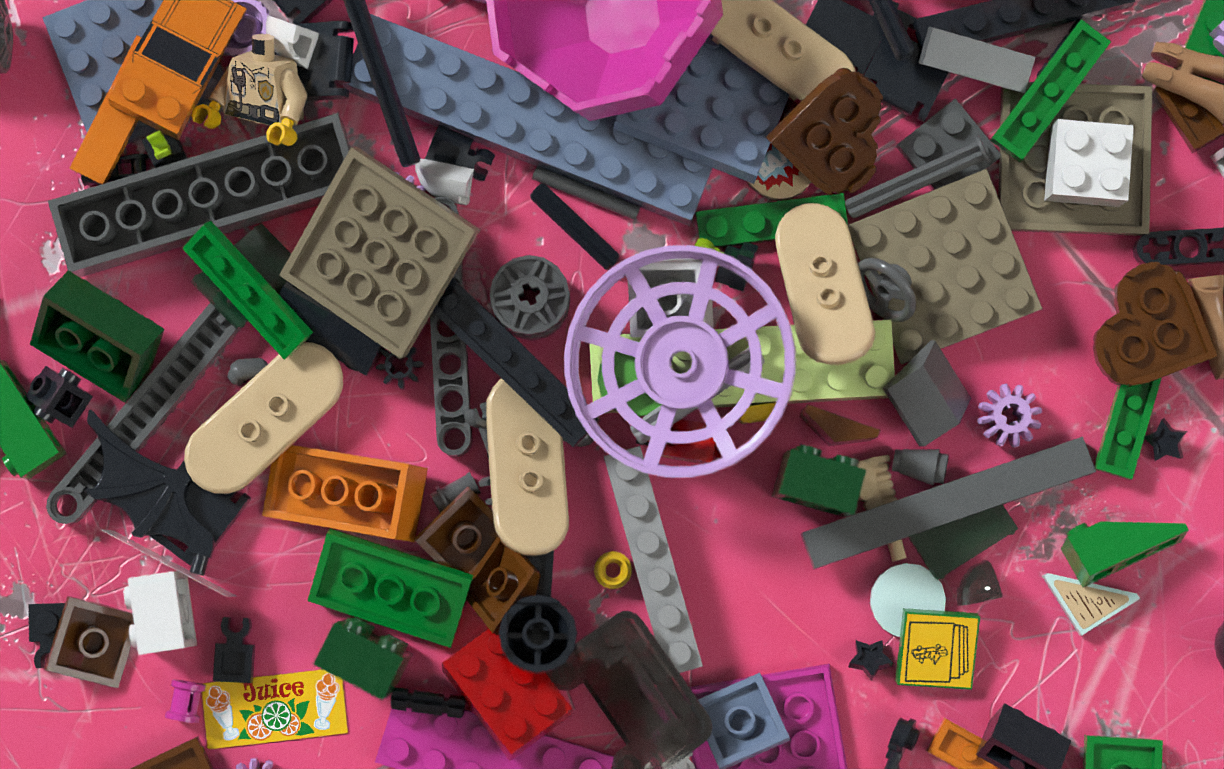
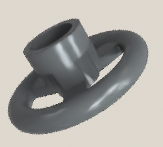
(889, 284)

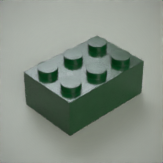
(96, 336)
(819, 482)
(363, 657)

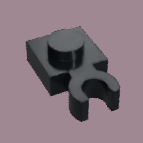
(455, 149)
(43, 627)
(234, 659)

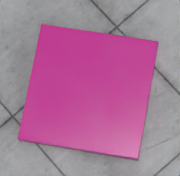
(809, 714)

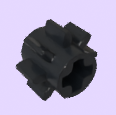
(399, 376)

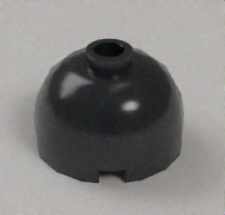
(538, 634)

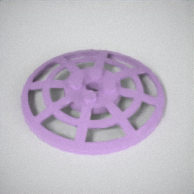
(655, 356)

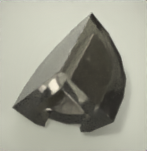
(978, 585)

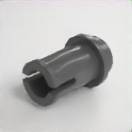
(445, 495)

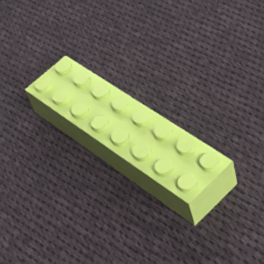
(812, 380)

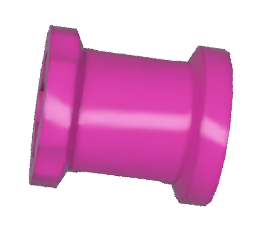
(185, 701)

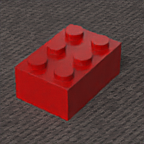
(509, 703)

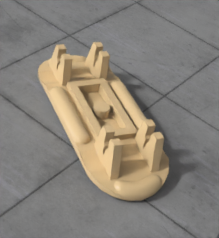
(778, 45)
(824, 285)
(263, 419)
(525, 475)

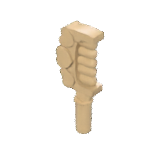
(878, 491)

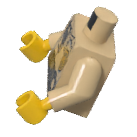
(259, 90)

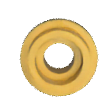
(625, 570)

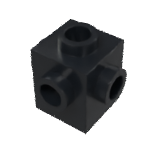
(58, 396)

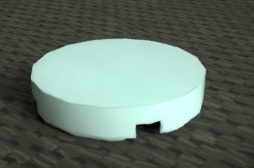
(904, 587)

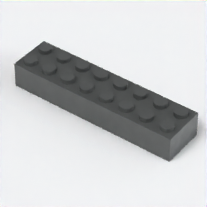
(172, 202)

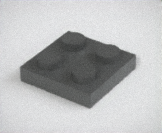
(943, 134)

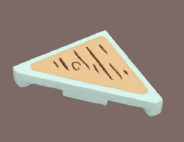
(1087, 605)

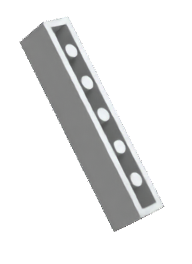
(653, 562)

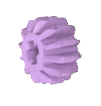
(1020, 409)

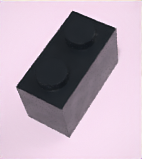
(1021, 742)

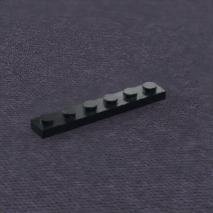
(1010, 18)
(510, 360)

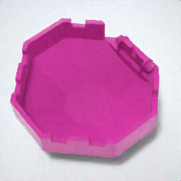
(602, 53)

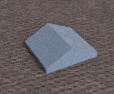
(743, 721)

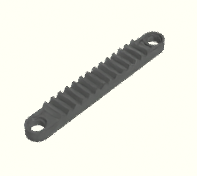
(148, 406)

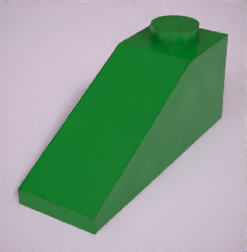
(23, 434)
(1112, 546)

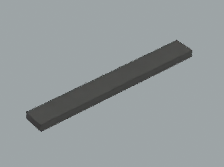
(947, 503)

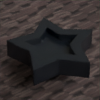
(1166, 441)
(870, 658)

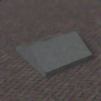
(928, 395)

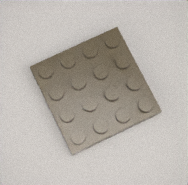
(1024, 182)
(379, 252)
(958, 260)

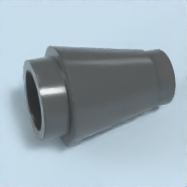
(921, 464)

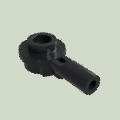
(902, 738)

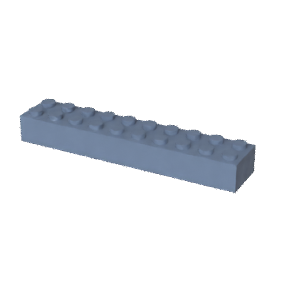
(528, 123)

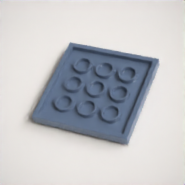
(92, 45)
(713, 114)

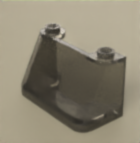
(637, 693)

